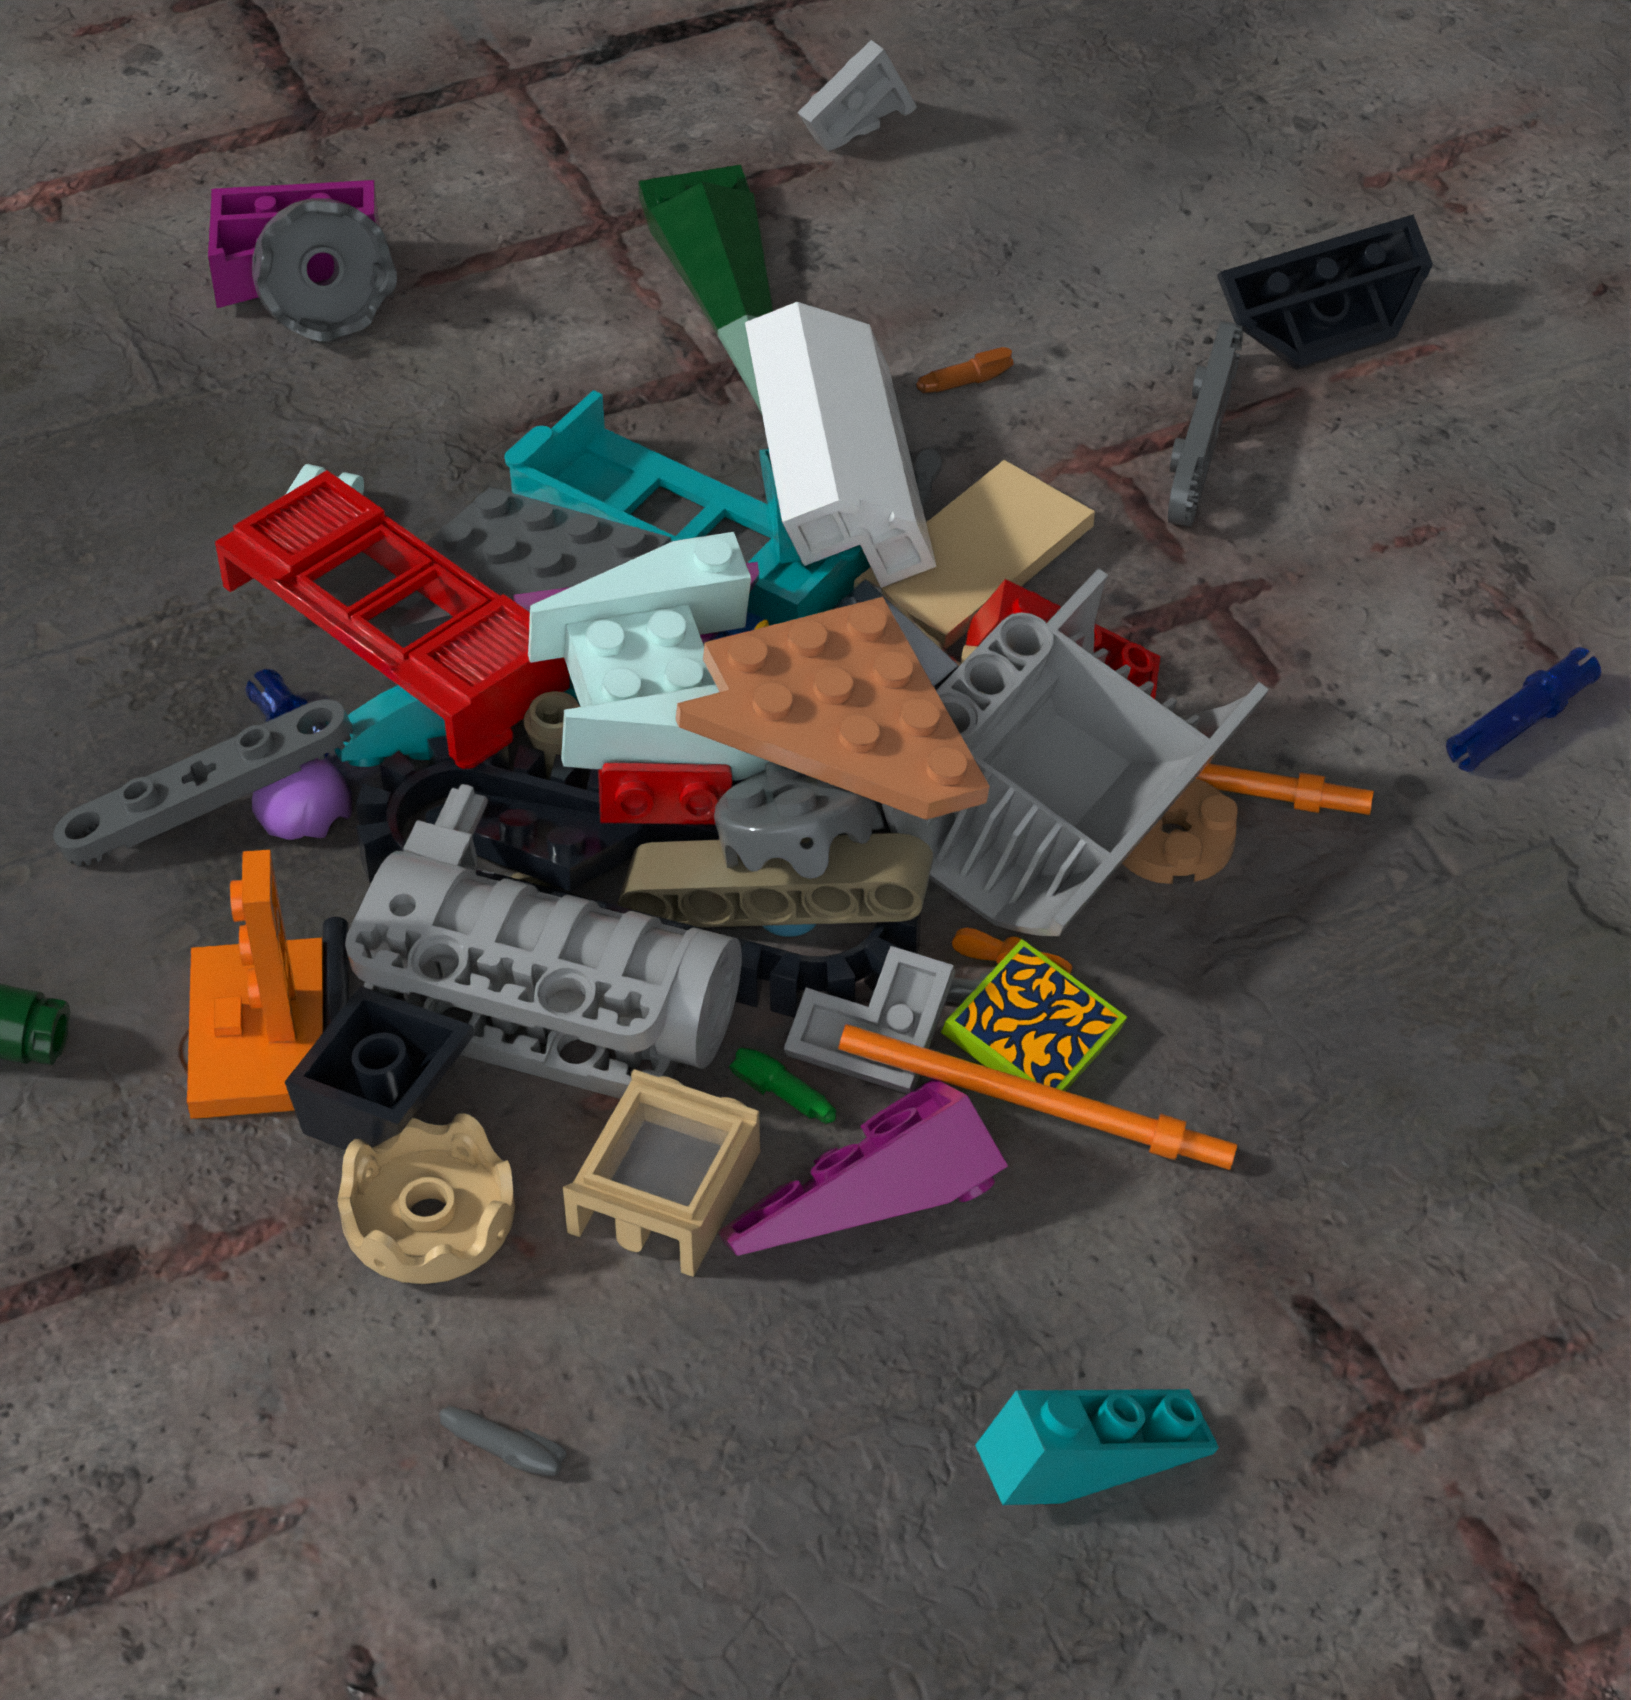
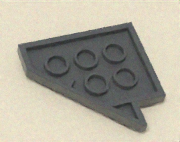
(523, 548)

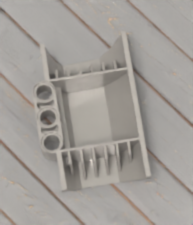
(1071, 766)

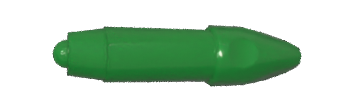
(770, 1075)

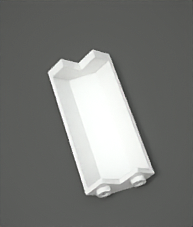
(837, 441)

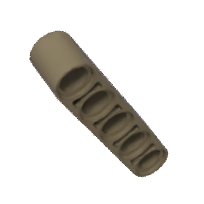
(860, 885)

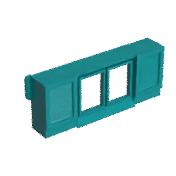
(610, 476)

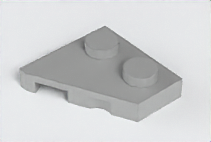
(856, 99)

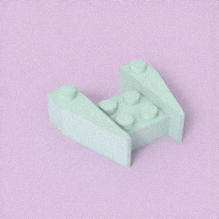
(640, 652)

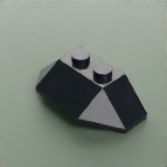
(1331, 293)

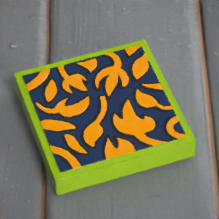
(1034, 1020)

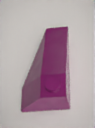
(912, 1159)

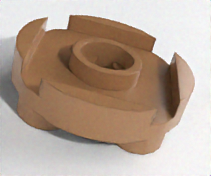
(1201, 850)

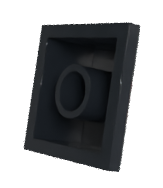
(373, 1069)

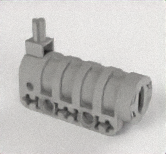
(539, 963)

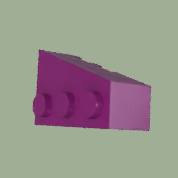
(243, 212)

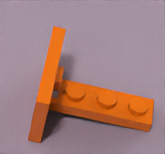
(252, 1004)

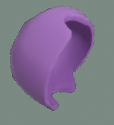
(303, 801)

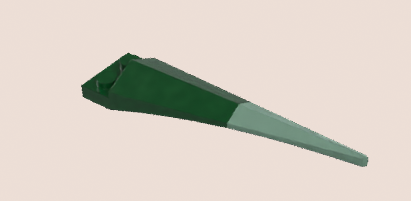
(714, 241)

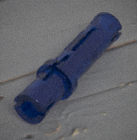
(1541, 696)

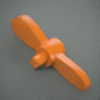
(982, 946)

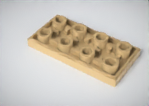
(990, 533)

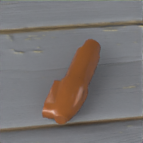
(977, 370)

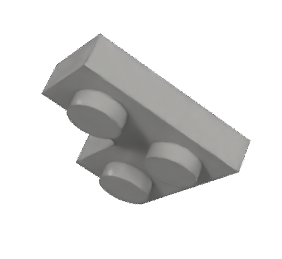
(902, 1007)

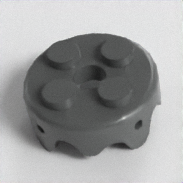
(360, 276)
(779, 808)

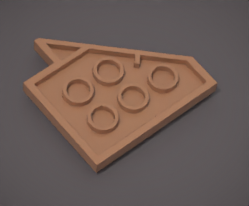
(841, 705)

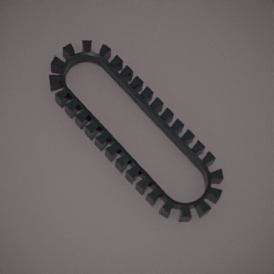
(406, 791)

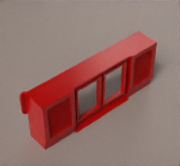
(464, 670)

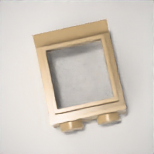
(666, 1166)

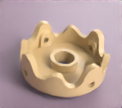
(419, 1164)

